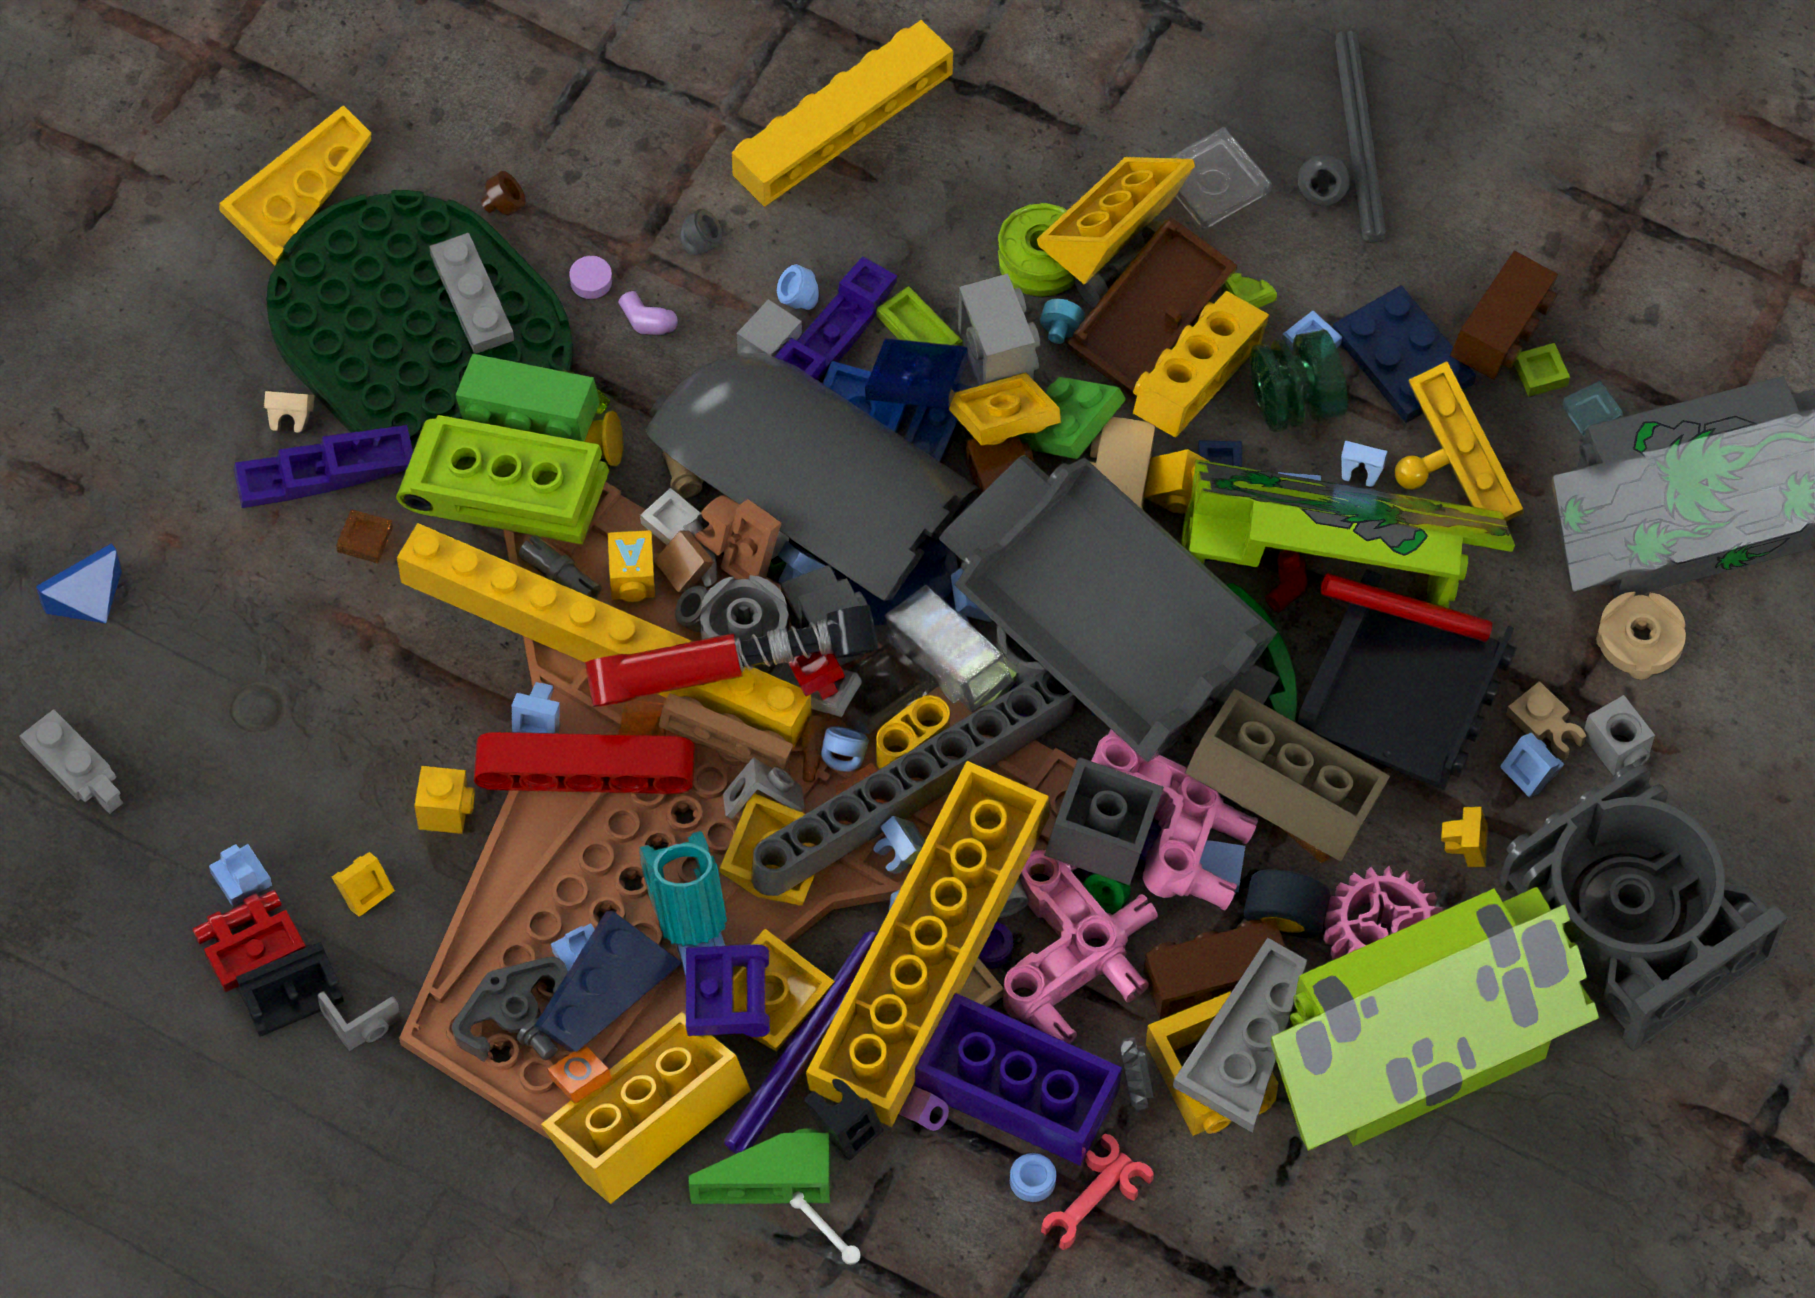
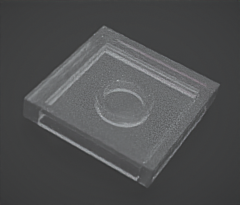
(1221, 180)

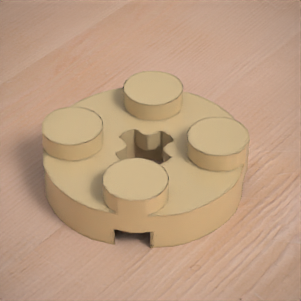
(1639, 656)

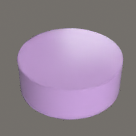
(590, 277)

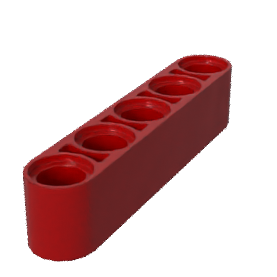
(584, 763)

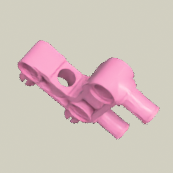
(1185, 817)
(1070, 960)

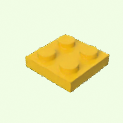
(1004, 409)

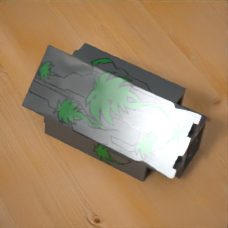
(1690, 490)

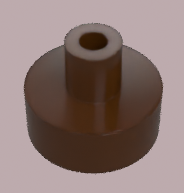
(503, 194)

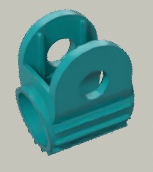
(689, 910)

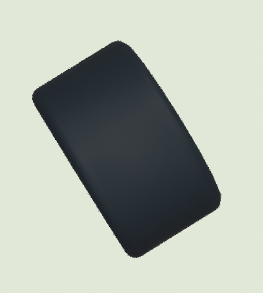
(1290, 898)

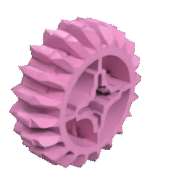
(1381, 893)

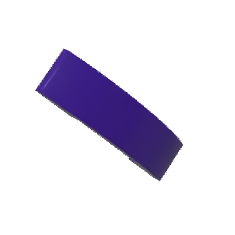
(842, 320)

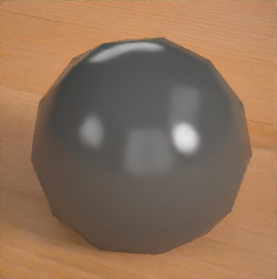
(1323, 180)

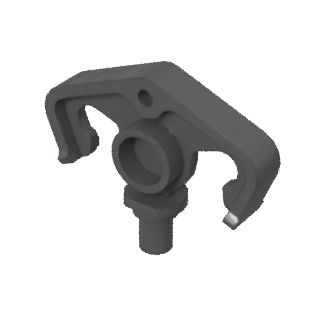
(508, 1001)

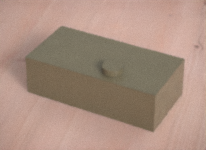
(1287, 774)

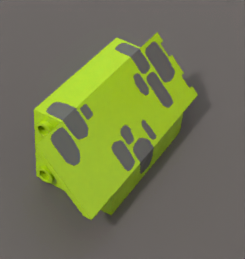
(1429, 1015)

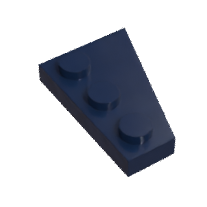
(604, 981)

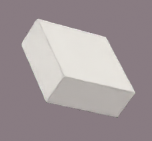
(669, 516)

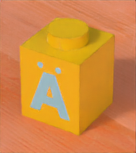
(631, 565)

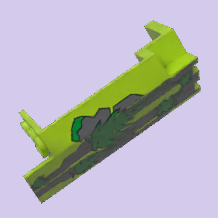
(1245, 509)

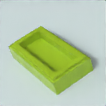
(914, 320)

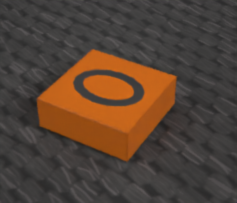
(579, 1074)

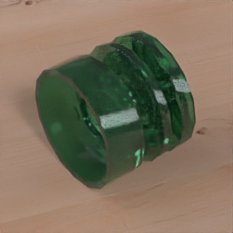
(1306, 379)

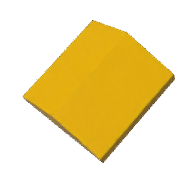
(757, 822)
(791, 989)

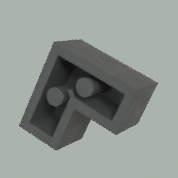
(815, 595)

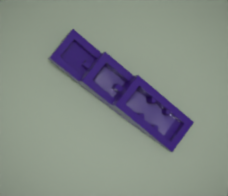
(323, 467)

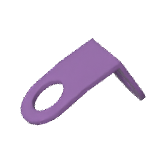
(919, 1106)

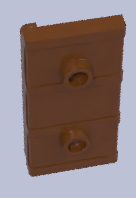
(1150, 304)

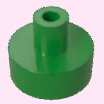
(1107, 892)

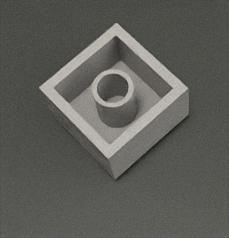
(997, 330)

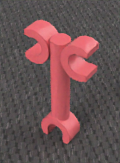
(1114, 1168)

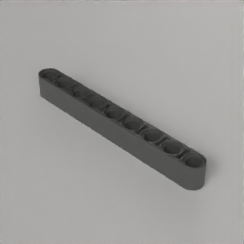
(906, 795)

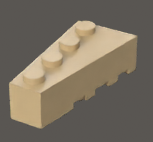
(1125, 455)

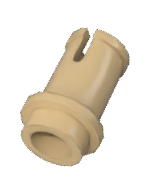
(683, 480)

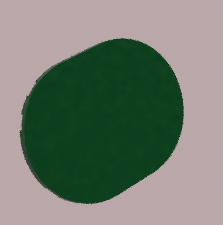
(372, 322)

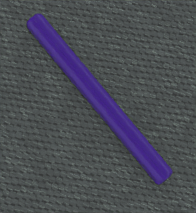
(796, 1055)

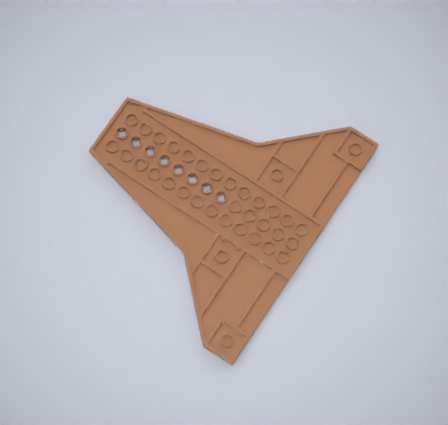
(566, 853)

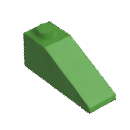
(769, 1172)

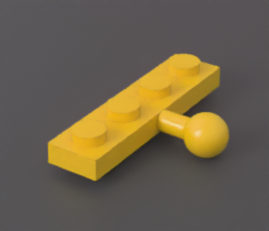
(1462, 446)

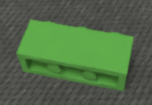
(527, 398)

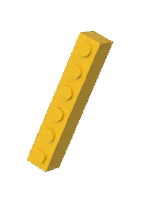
(842, 112)

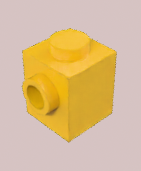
(1171, 480)
(443, 799)

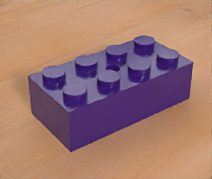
(1018, 1078)

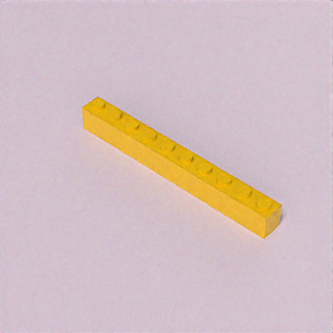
(582, 625)

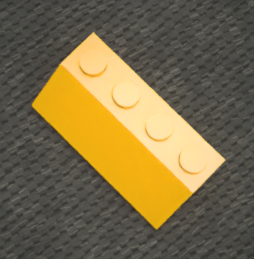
(648, 1109)

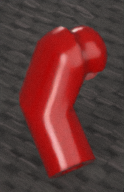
(1292, 580)

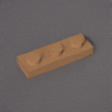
(723, 732)

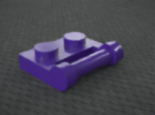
(712, 990)

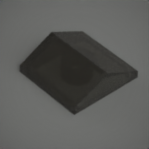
(887, 687)

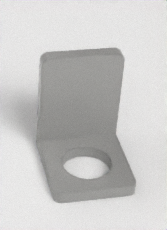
(770, 781)
(366, 1027)

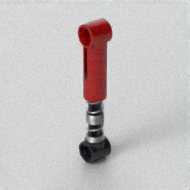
(724, 657)

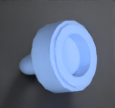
(798, 288)
(846, 743)

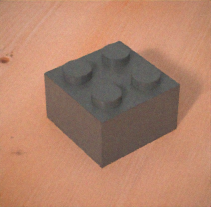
(1103, 821)

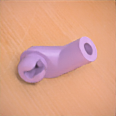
(647, 319)

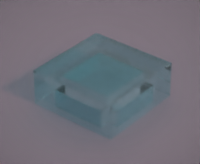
(1591, 407)

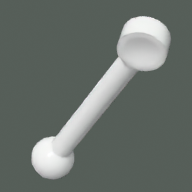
(850, 1254)

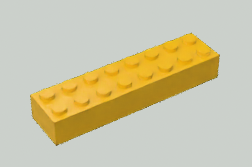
(930, 939)

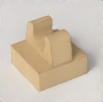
(293, 404)

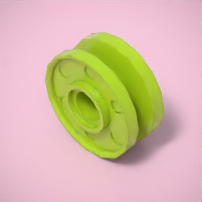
(1019, 255)

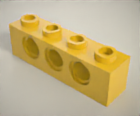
(1199, 363)

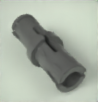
(557, 567)

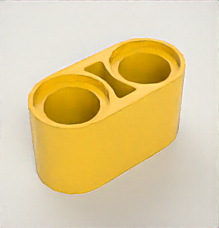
(906, 728)

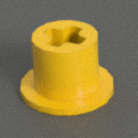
(609, 437)

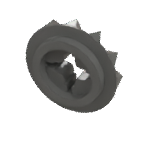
(1136, 1073)

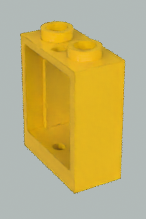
(1181, 1030)

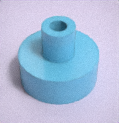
(1061, 319)

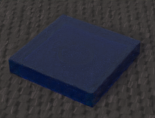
(916, 373)

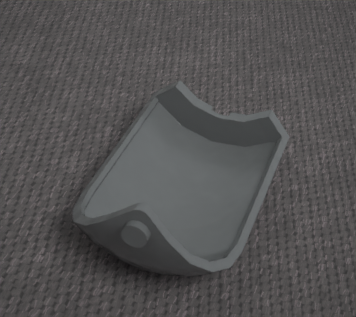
(812, 463)

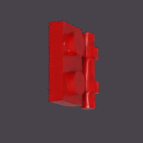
(252, 947)

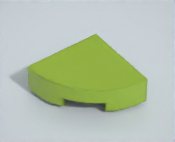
(1250, 290)

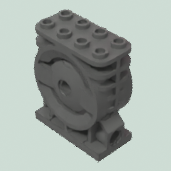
(1624, 948)

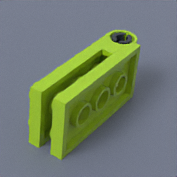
(504, 478)

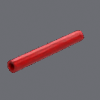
(1406, 607)

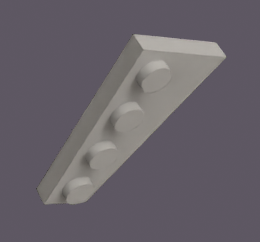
(1235, 1054)

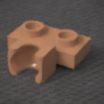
(742, 533)

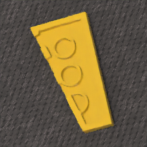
(296, 183)

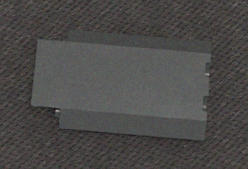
(1104, 599)

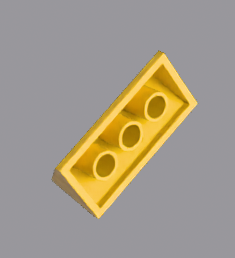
(1113, 213)

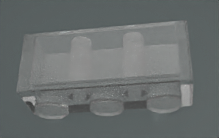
(948, 649)

